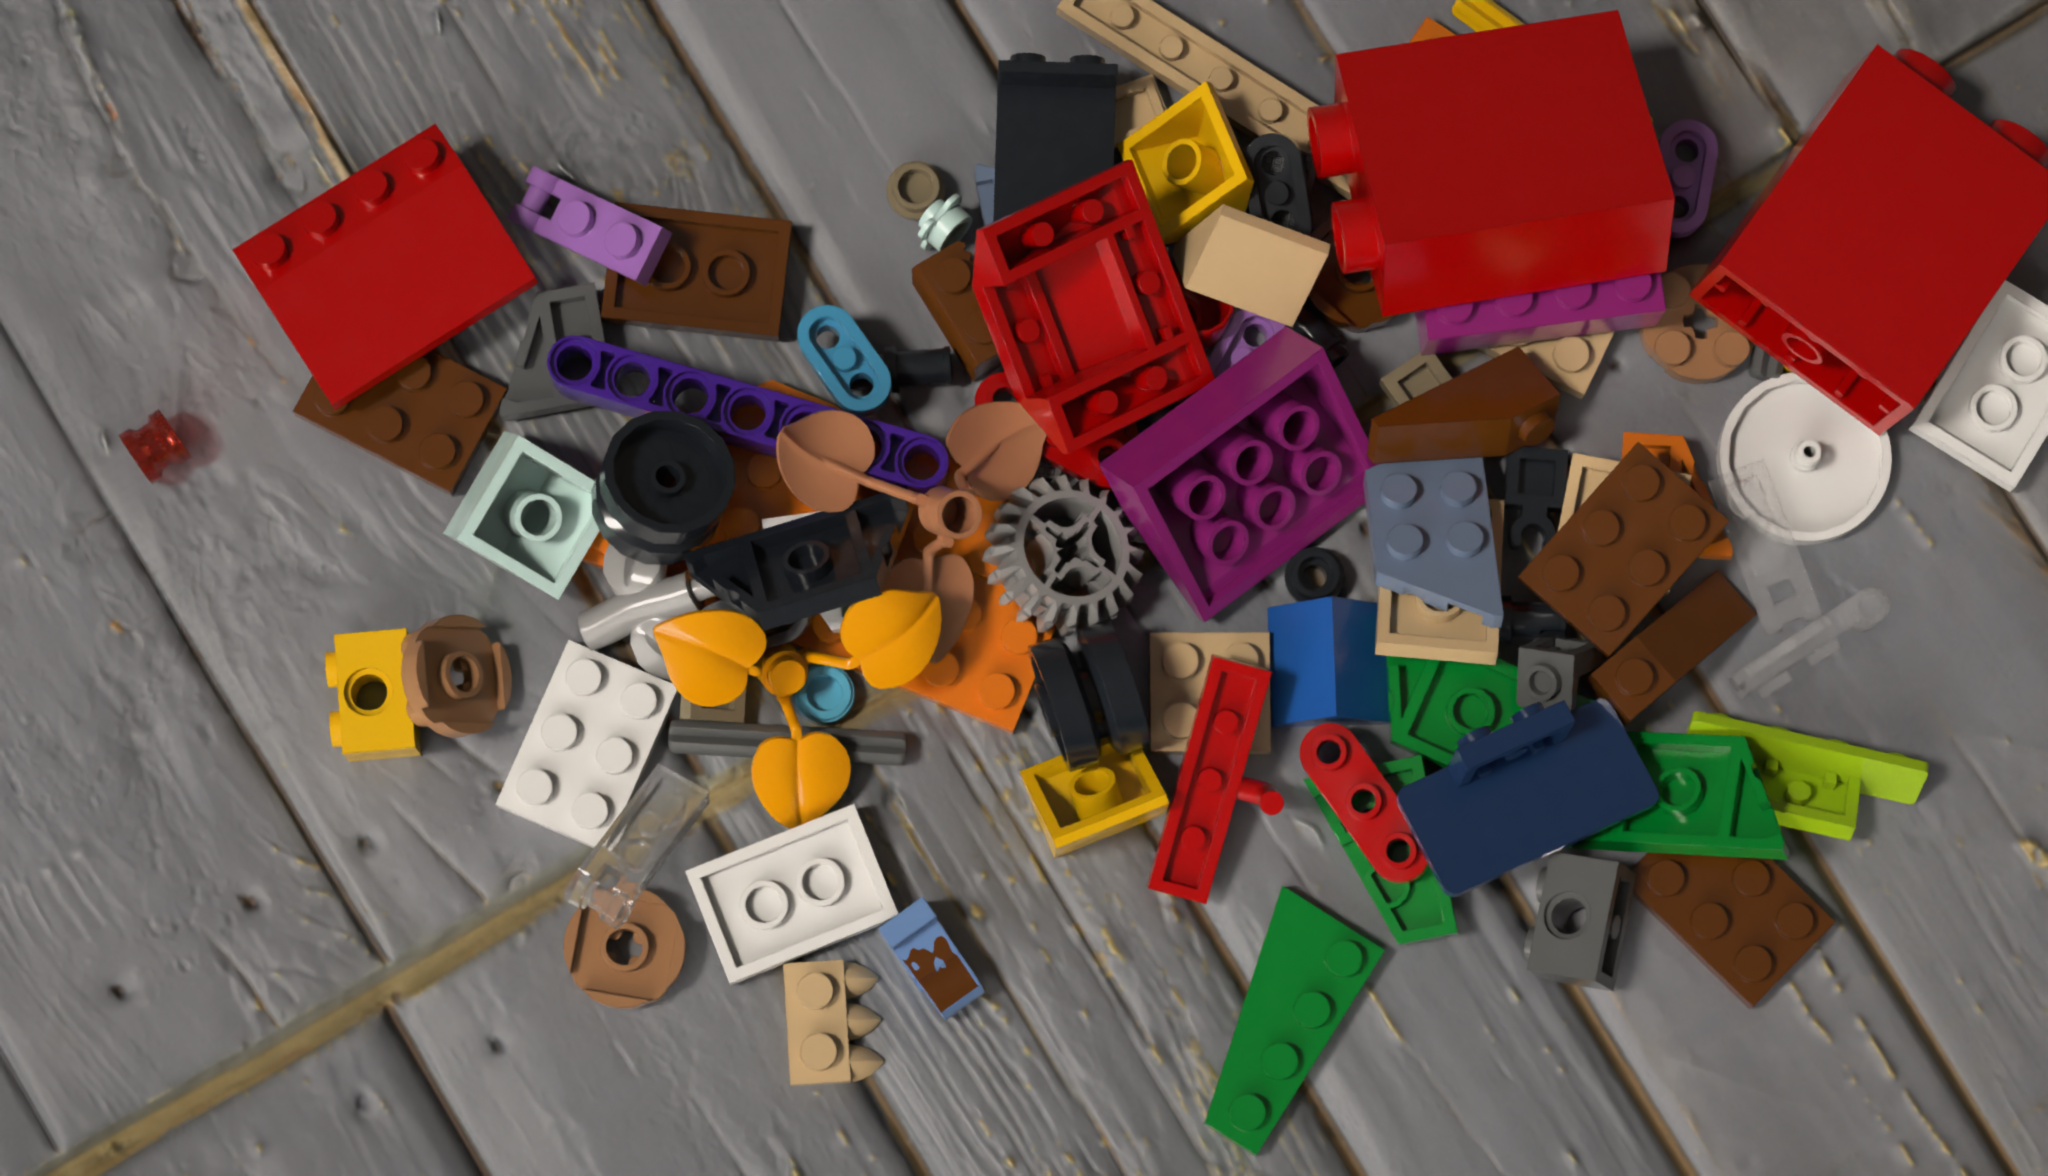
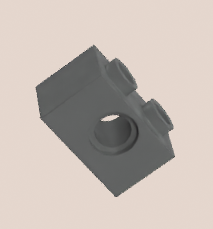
(1593, 952)

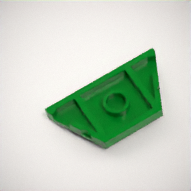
(1444, 700)
(1706, 802)

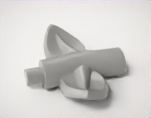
(639, 603)

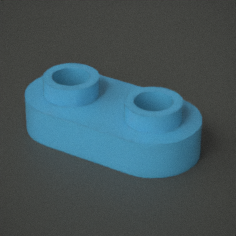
(846, 361)

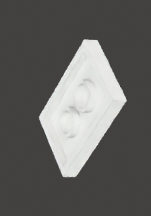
(1994, 391)
(587, 745)
(792, 894)

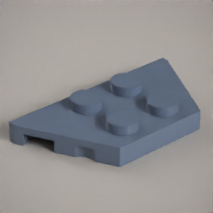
(1434, 534)

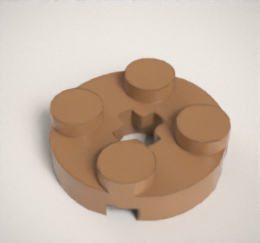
(1675, 346)
(428, 683)
(645, 976)

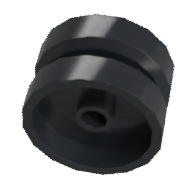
(662, 487)
(1082, 697)

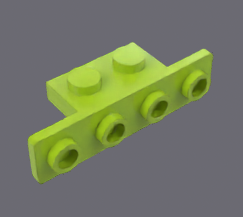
(1815, 779)

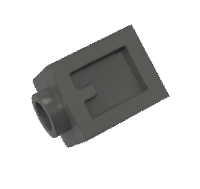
(1552, 669)

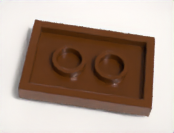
(712, 278)
(418, 419)
(1623, 549)
(1732, 915)

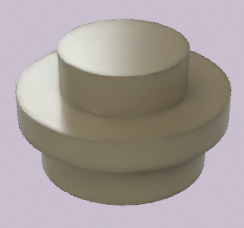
(914, 188)

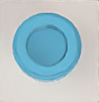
(825, 695)

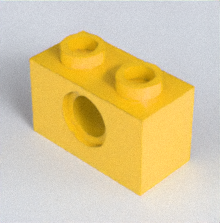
(376, 732)

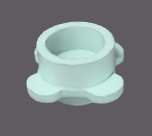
(944, 223)

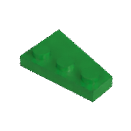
(1413, 909)

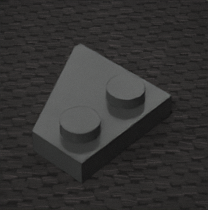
(551, 317)

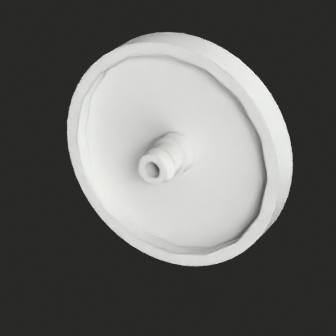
(1818, 456)

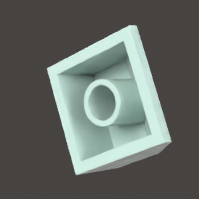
(527, 515)

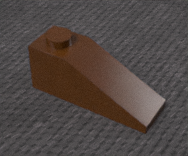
(1470, 416)
(1670, 648)

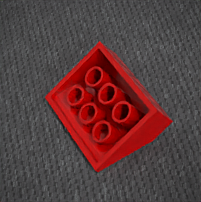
(385, 266)

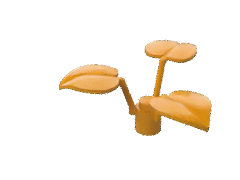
(717, 649)

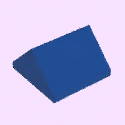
(1326, 664)

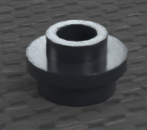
(1314, 558)

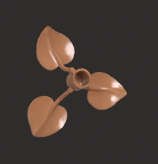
(997, 453)

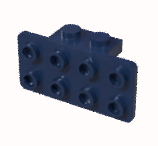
(1525, 792)

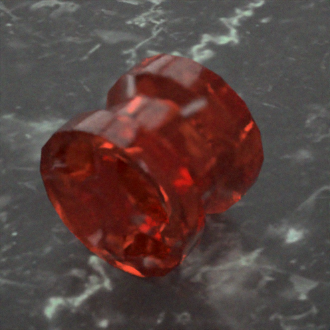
(155, 446)

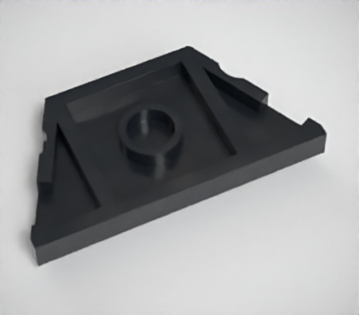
(806, 562)

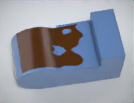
(931, 958)

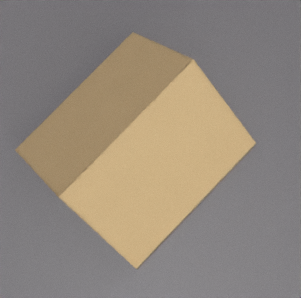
(1250, 263)

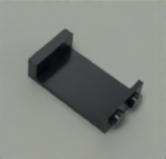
(1051, 126)

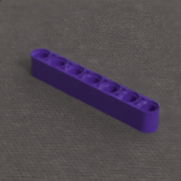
(724, 399)

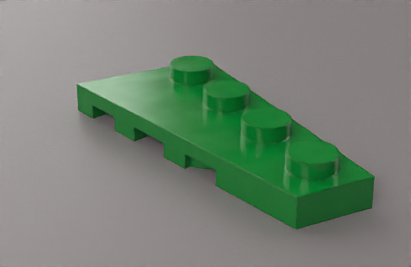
(1293, 1005)

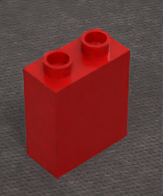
(1494, 164)
(1881, 237)

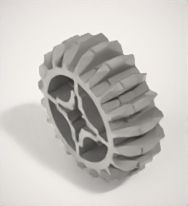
(1022, 533)

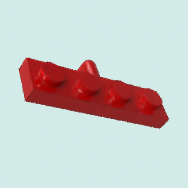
(1212, 780)

